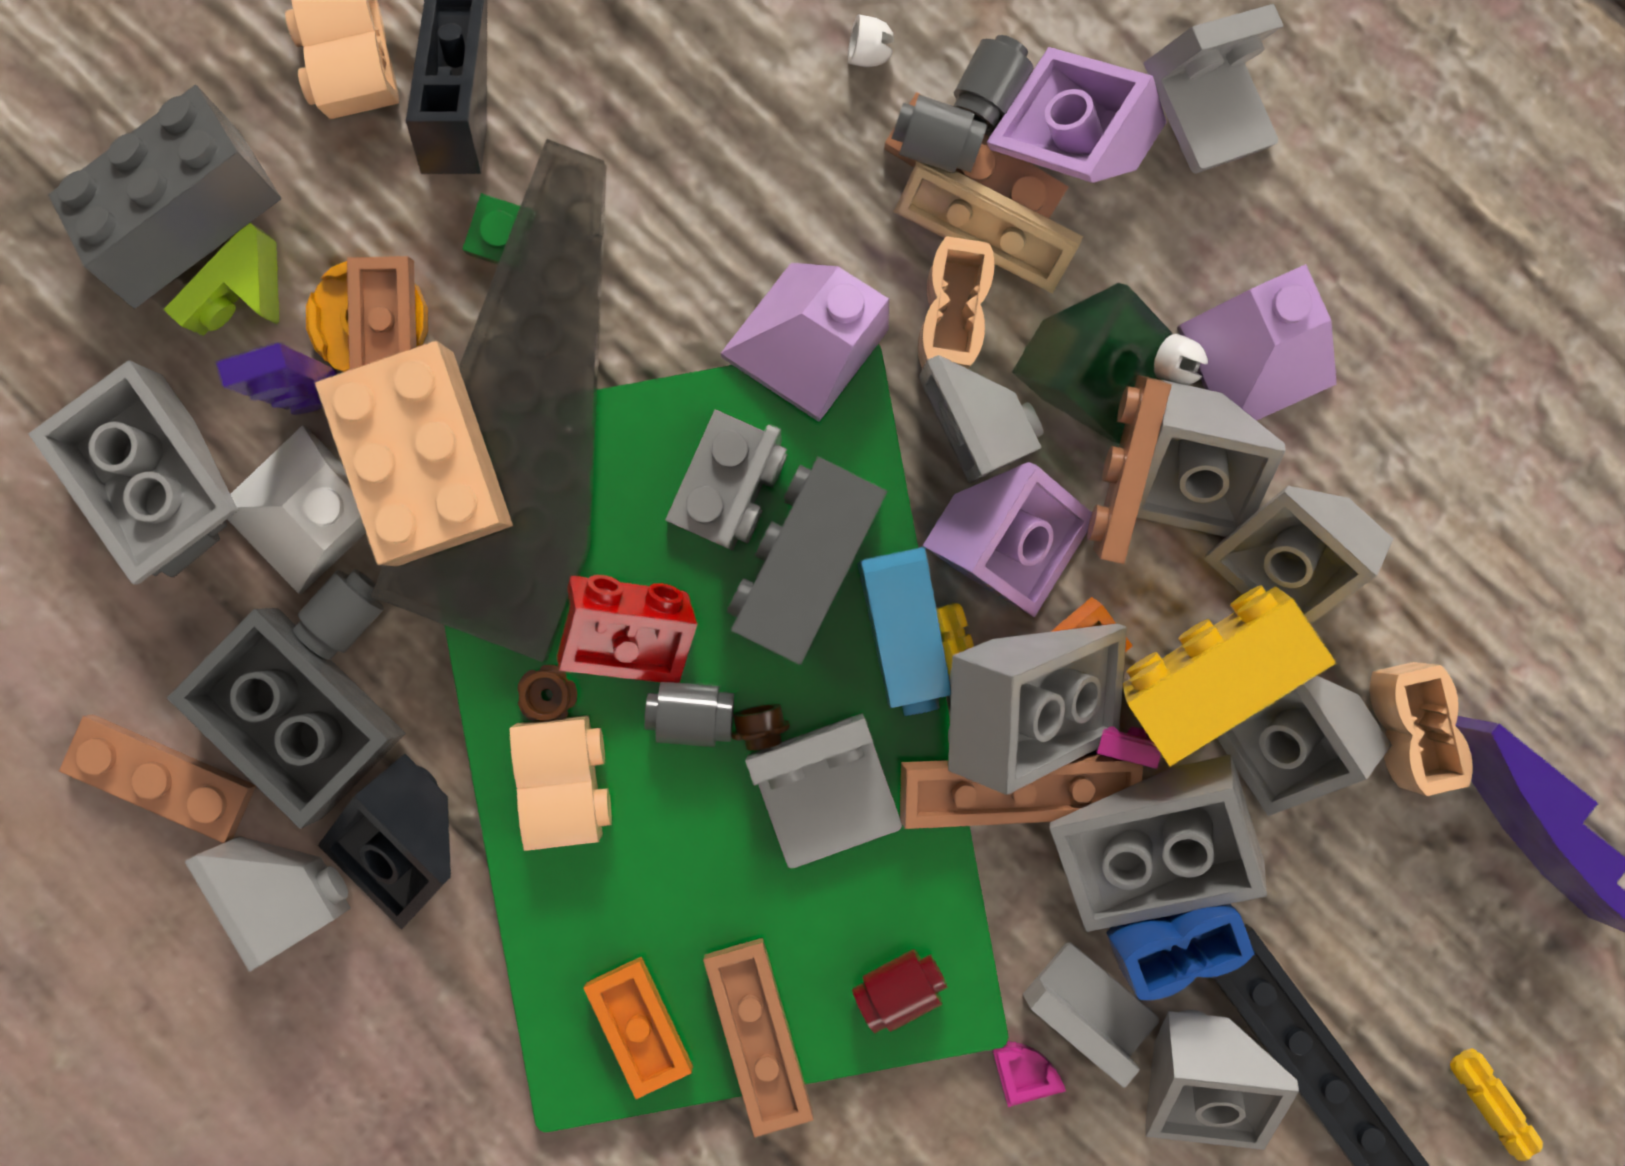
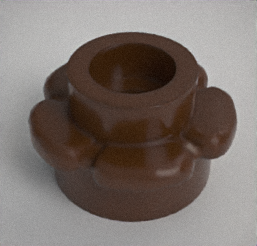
(530, 694)
(760, 726)

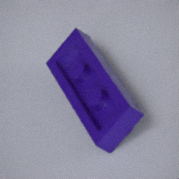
(276, 377)

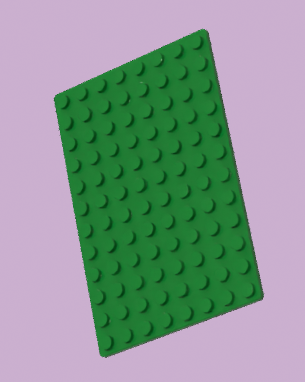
(690, 835)

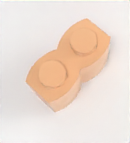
(343, 55)
(955, 292)
(1420, 717)
(558, 782)

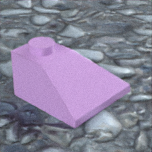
(1081, 118)
(810, 335)
(1267, 344)
(1012, 534)

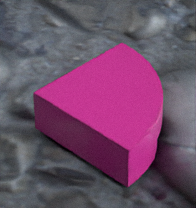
(1131, 747)
(1025, 1074)

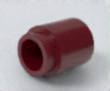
(900, 991)

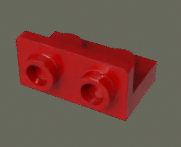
(626, 630)

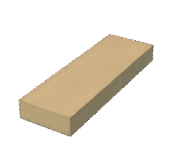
(968, 210)

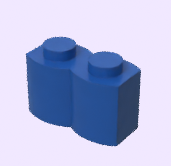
(1173, 950)

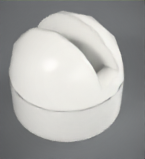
(868, 42)
(1179, 360)

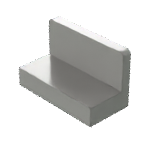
(1091, 1011)

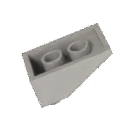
(136, 468)
(1033, 703)
(1162, 847)

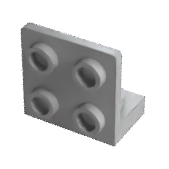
(1210, 90)
(726, 479)
(825, 791)

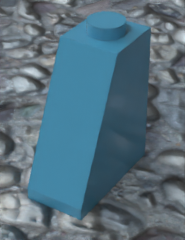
(906, 630)

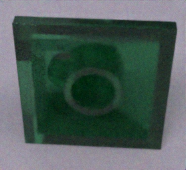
(1091, 354)

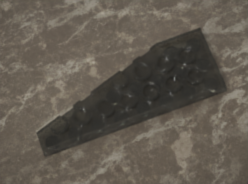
(535, 404)

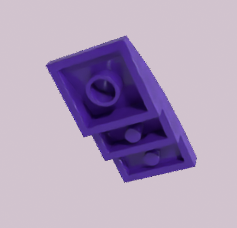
(1546, 820)

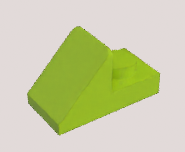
(240, 269)

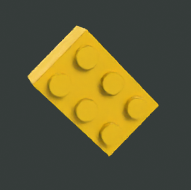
(1224, 672)

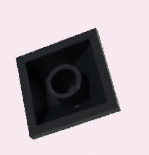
(395, 840)

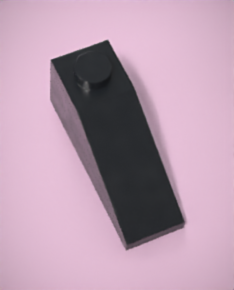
(450, 88)

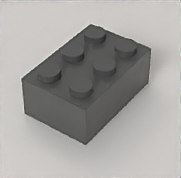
(163, 197)
(805, 559)
(286, 716)

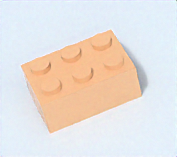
(413, 454)

